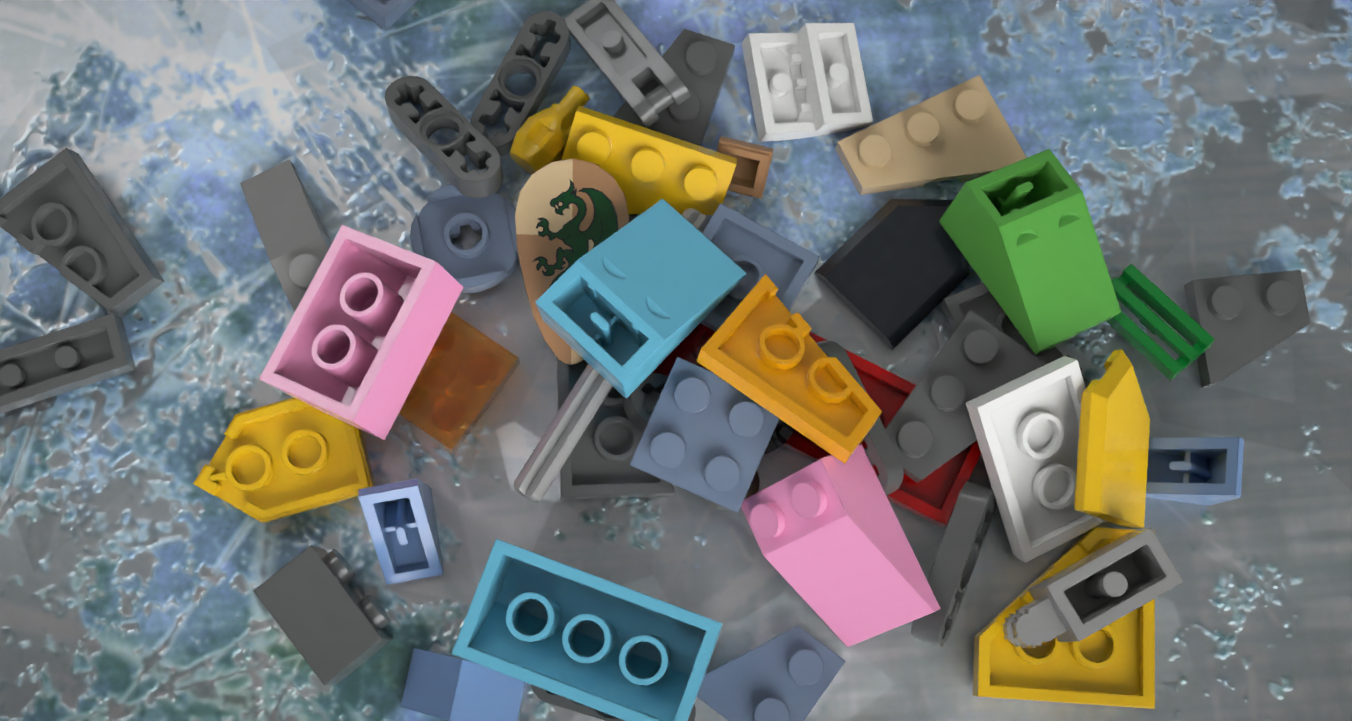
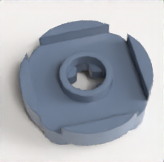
(441, 220)

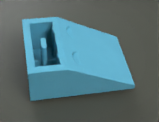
(639, 295)

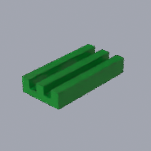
(1169, 311)

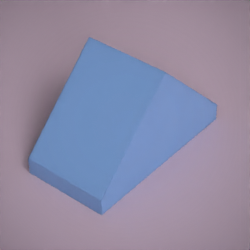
(1195, 469)
(403, 529)
(460, 689)

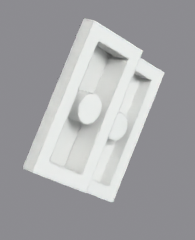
(806, 82)

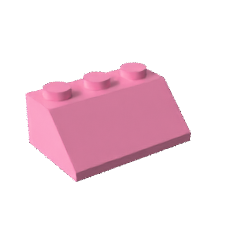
(363, 331)

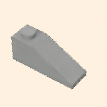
(287, 227)

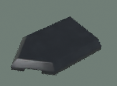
(897, 267)

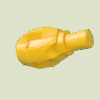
(546, 133)

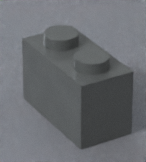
(325, 613)

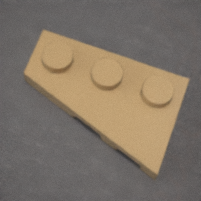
(934, 141)

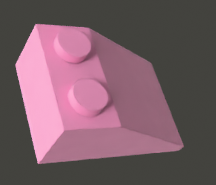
(841, 547)

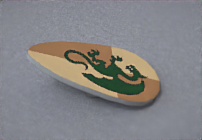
(557, 221)

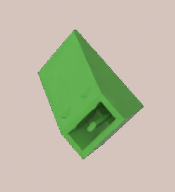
(1034, 249)

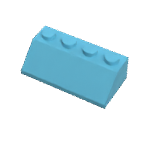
(586, 637)

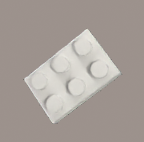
(1031, 455)

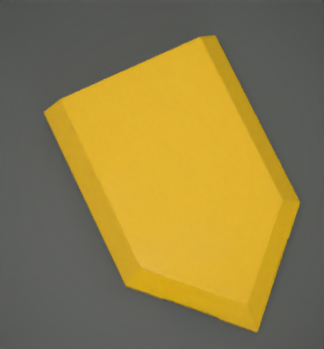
(1113, 446)
(287, 461)

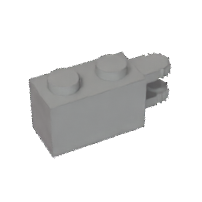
(1094, 591)

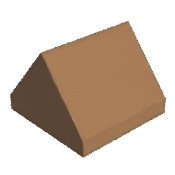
(751, 166)

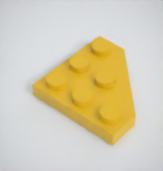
(1102, 669)

